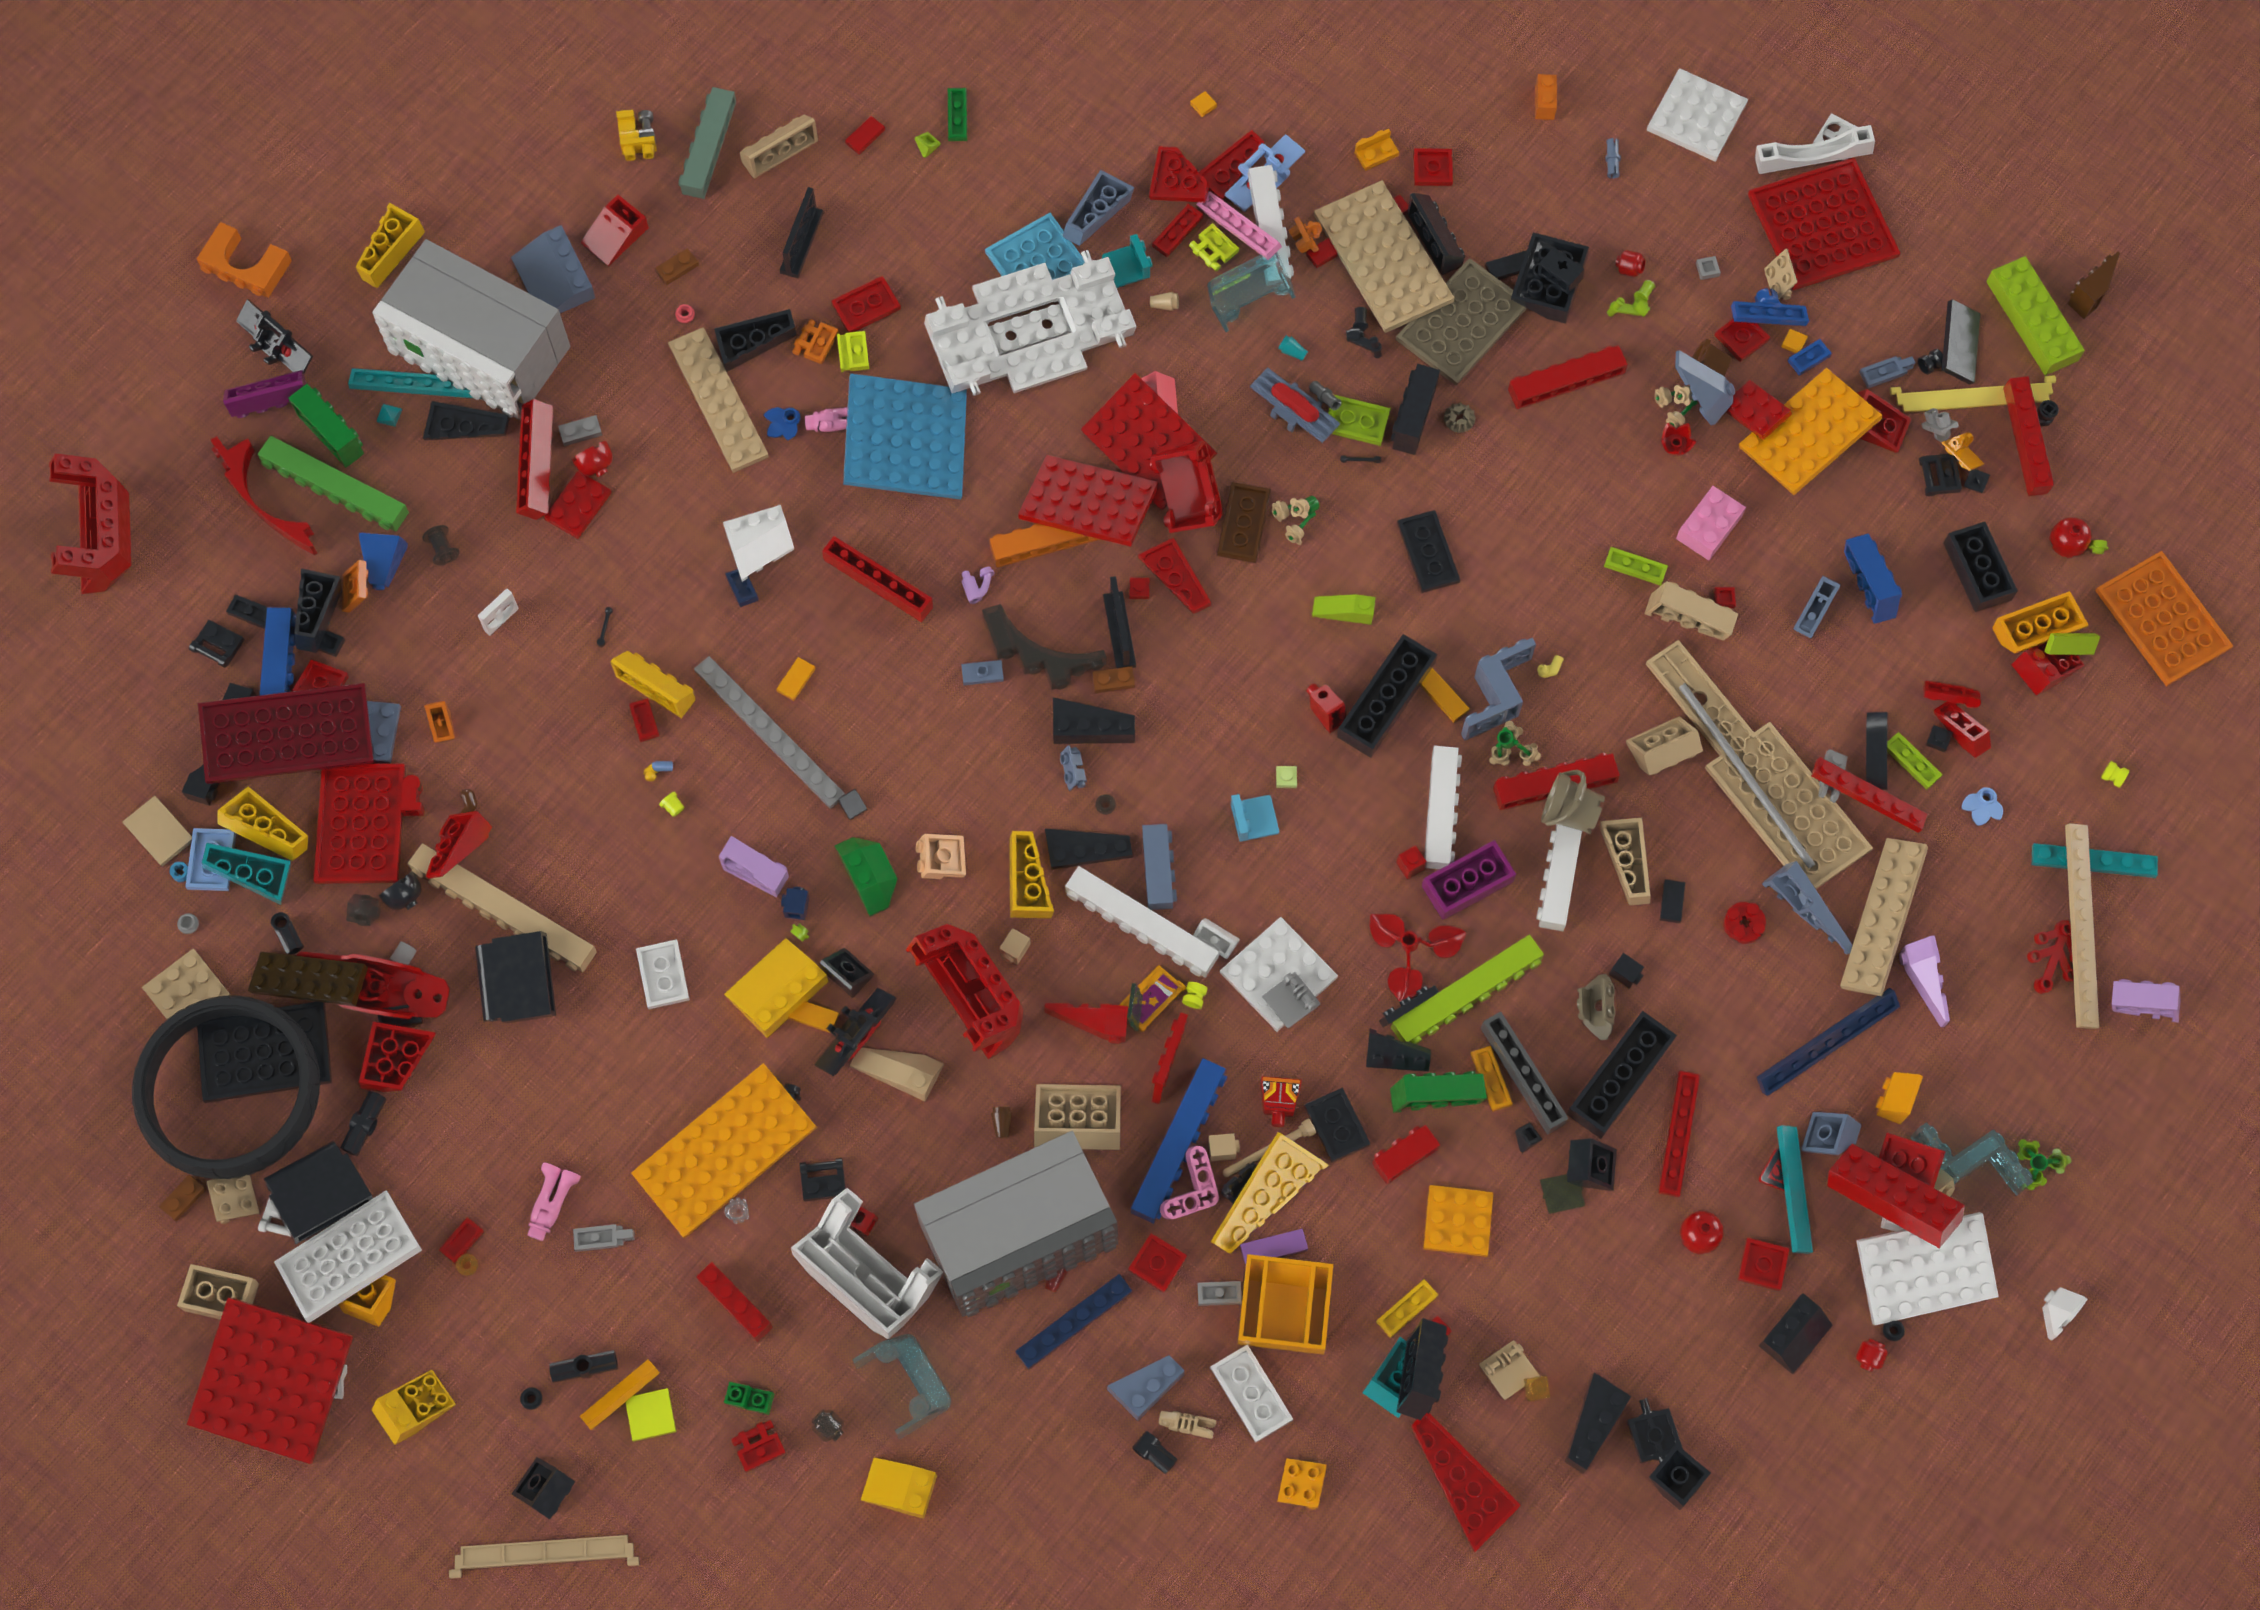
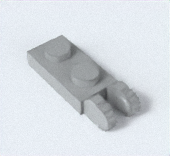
(1838, 760)

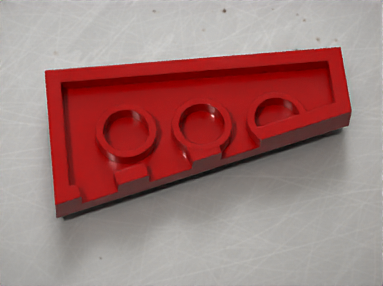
(1224, 171)
(1175, 572)
(1166, 1060)

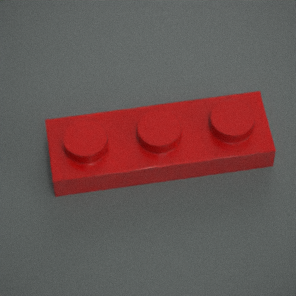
(1177, 230)

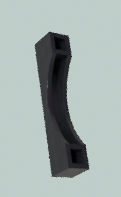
(195, 786)

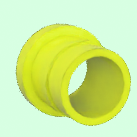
(672, 804)

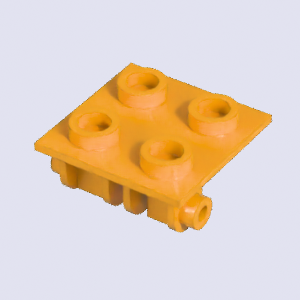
(1959, 448)
(1302, 1483)

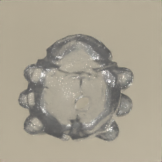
(731, 1210)

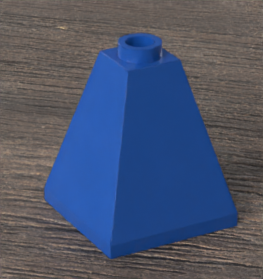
(382, 557)

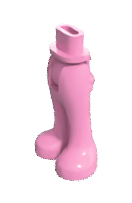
(827, 420)
(545, 1211)

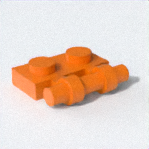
(820, 343)

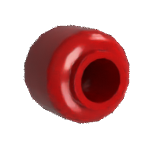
(1630, 263)
(1871, 1355)

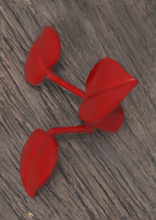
(1389, 927)

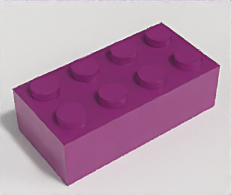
(1468, 880)

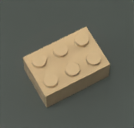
(208, 1290)

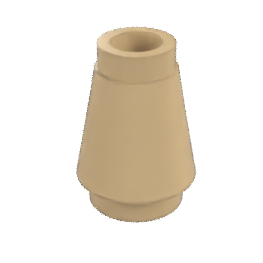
(1165, 301)

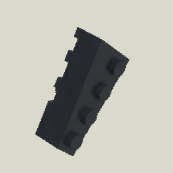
(1598, 1415)

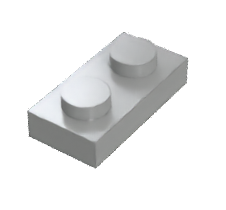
(580, 430)
(1219, 1293)

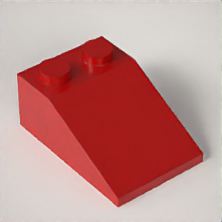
(1890, 429)

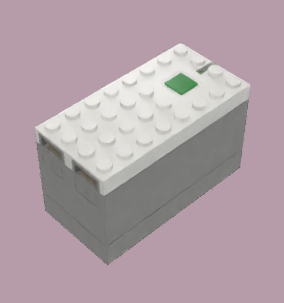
(471, 329)

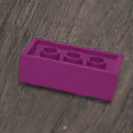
(262, 394)

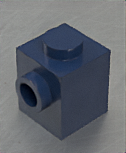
(795, 903)

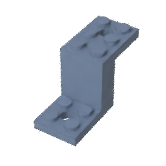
(1498, 688)

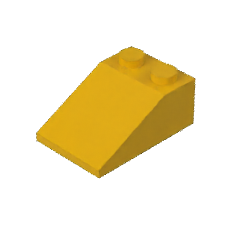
(899, 1487)

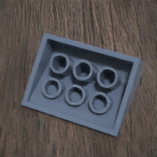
(553, 271)

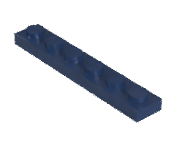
(1073, 1321)

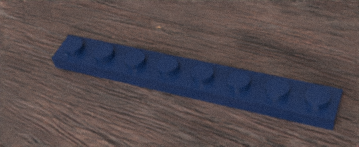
(1828, 1042)

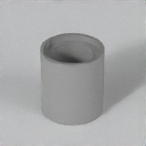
(403, 953)

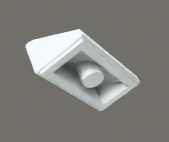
(1216, 937)

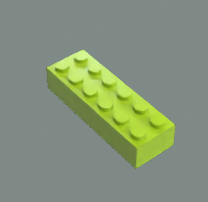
(2035, 315)

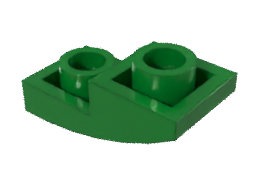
(749, 1398)

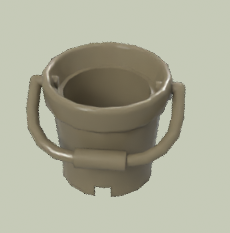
(1572, 803)

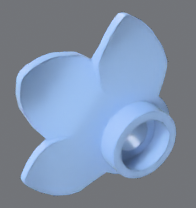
(1983, 809)

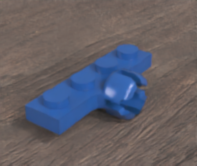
(1769, 310)

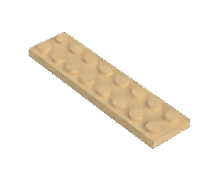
(718, 400)
(1884, 917)

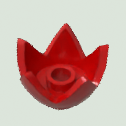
(1681, 435)

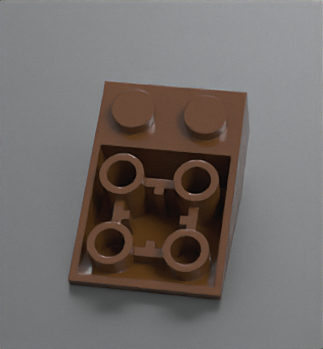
(2091, 291)

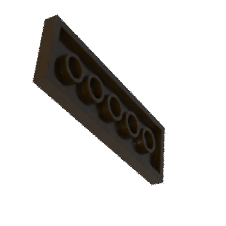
(308, 978)

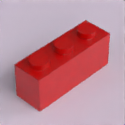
(1405, 1153)

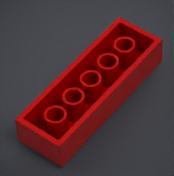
(1895, 1195)

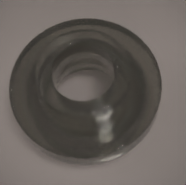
(1105, 799)

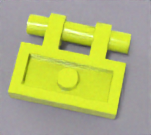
(1218, 243)

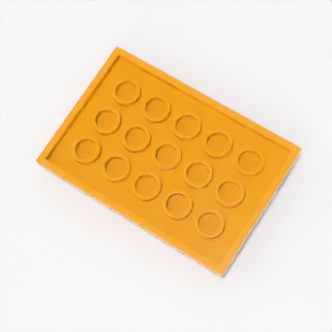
(1822, 426)

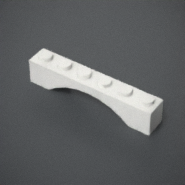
(1778, 156)

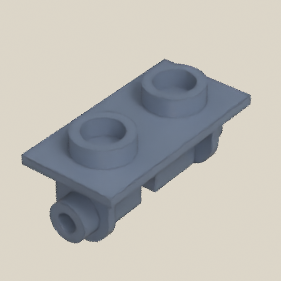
(1070, 759)

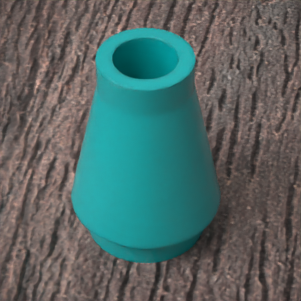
(1292, 348)

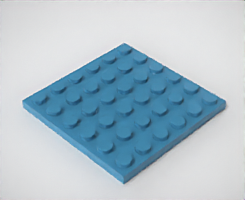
(905, 437)

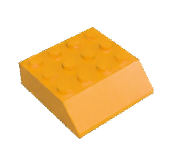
(1285, 1304)

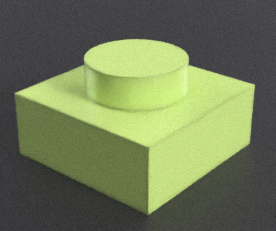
(1286, 776)

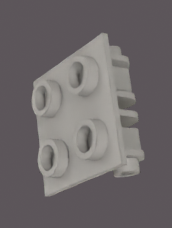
(1291, 1000)

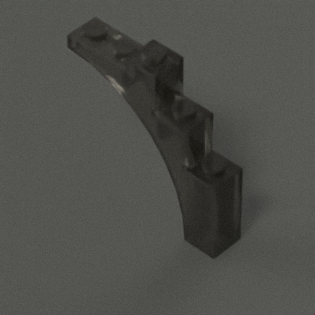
(1033, 657)

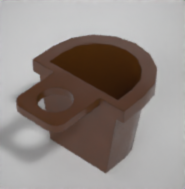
(1712, 357)

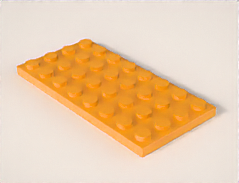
(723, 1150)

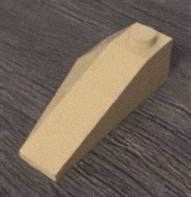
(902, 1070)

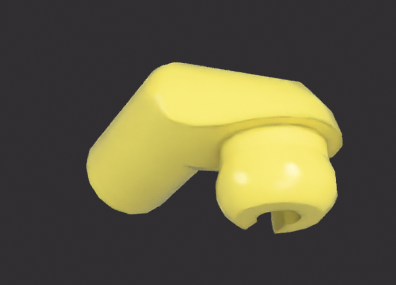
(1550, 670)

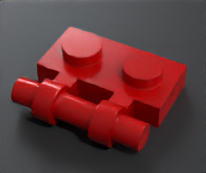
(760, 1451)

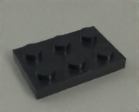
(1337, 1125)

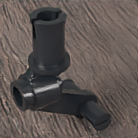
(1356, 333)

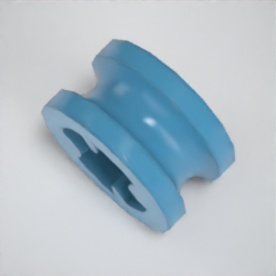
(179, 865)

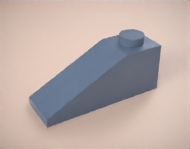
(1817, 606)

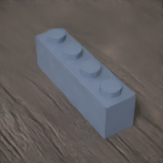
(1157, 866)

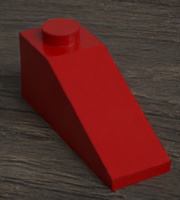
(1966, 730)

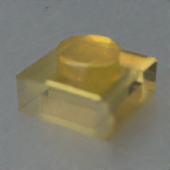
(1537, 1388)

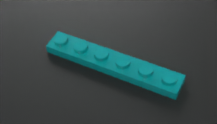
(2100, 861)

